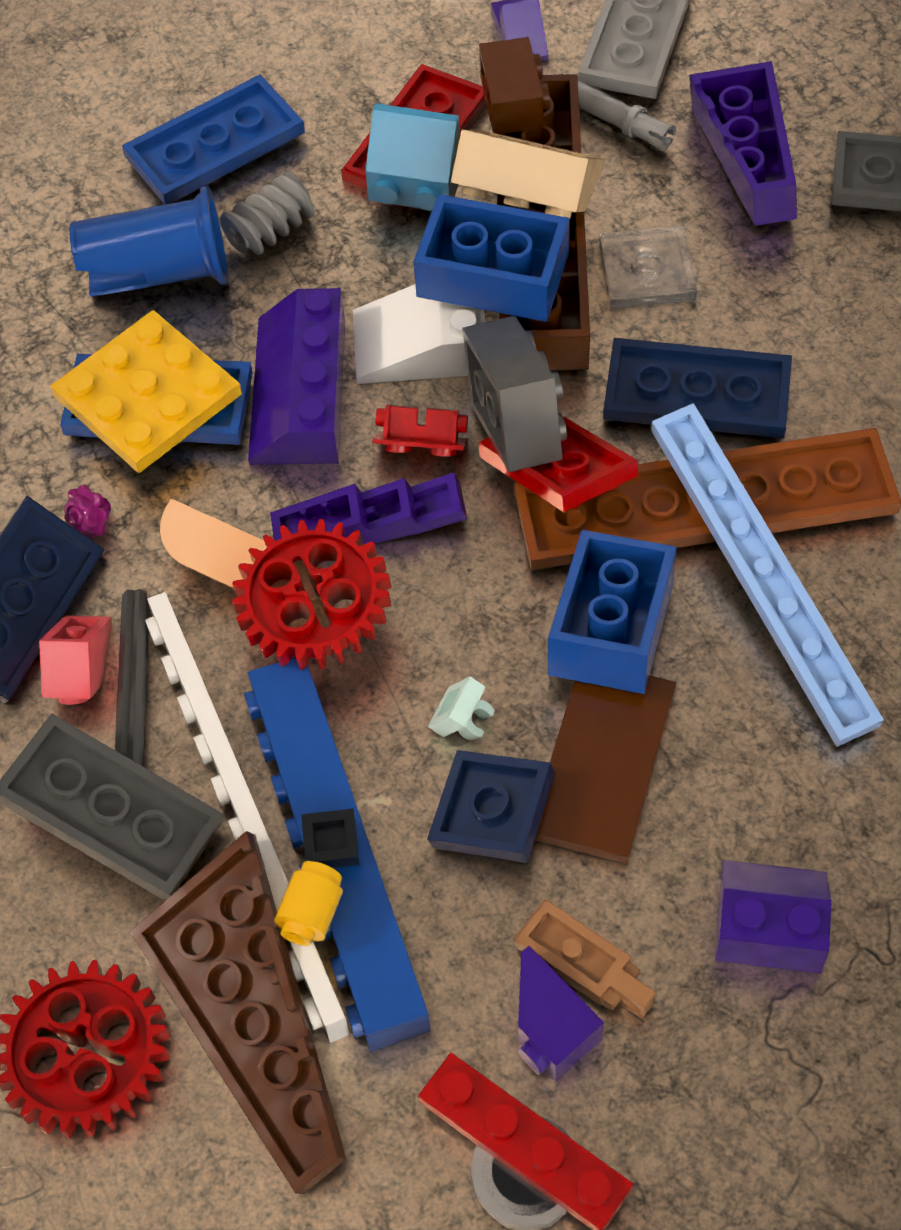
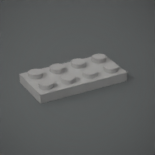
(632, 45)

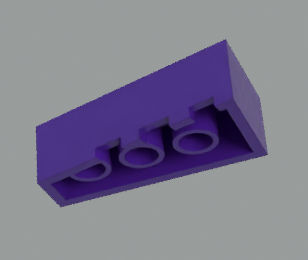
(748, 134)

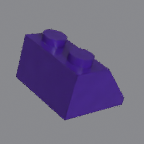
(773, 917)

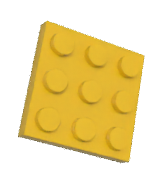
(146, 390)

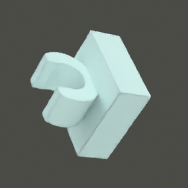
(457, 709)

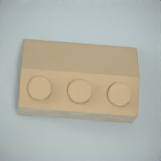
(525, 172)

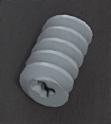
(267, 211)

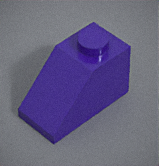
(553, 1020)

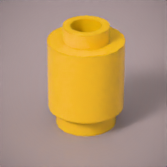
(309, 903)

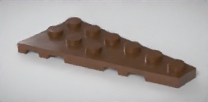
(240, 997)

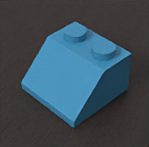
(411, 156)

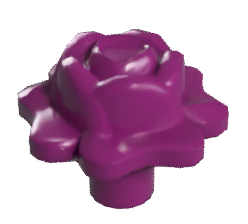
(87, 511)

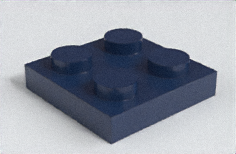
(491, 806)

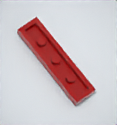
(525, 1143)

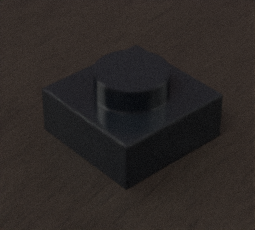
(331, 838)

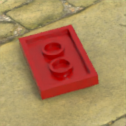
(586, 471)

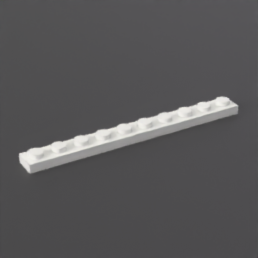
(230, 787)

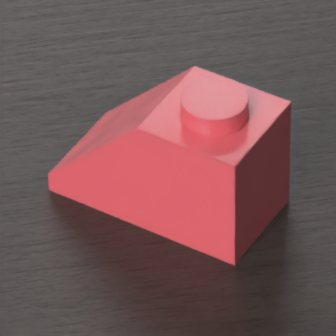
(74, 658)

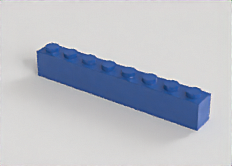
(364, 928)

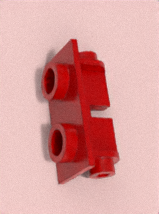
(403, 431)

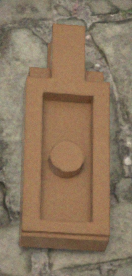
(585, 960)

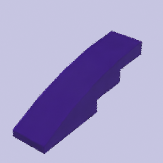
(381, 512)

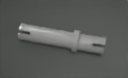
(631, 119)

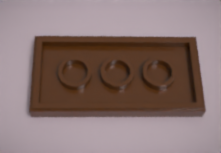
(604, 767)

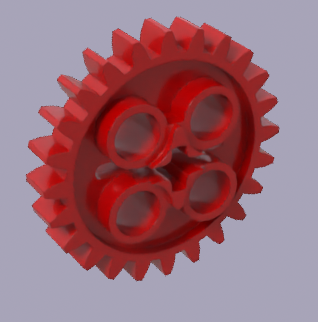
(269, 610)
(59, 1092)

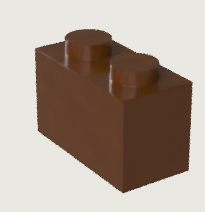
(512, 85)

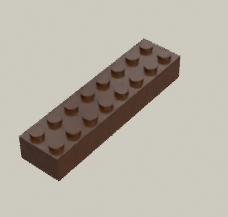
(567, 331)

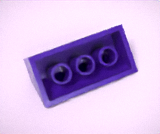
(299, 380)

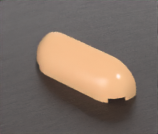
(214, 546)

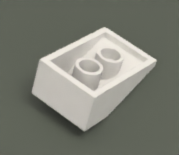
(411, 338)

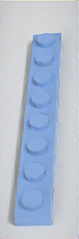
(767, 576)

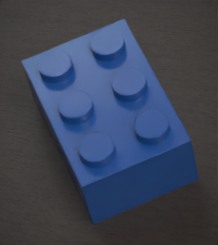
(492, 257)
(611, 611)

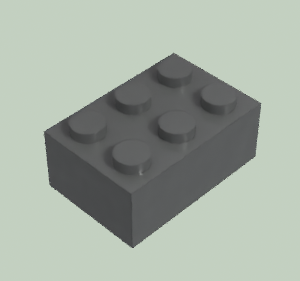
(514, 393)

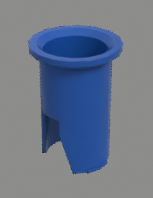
(151, 246)

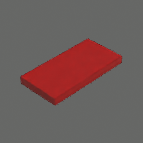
(427, 91)

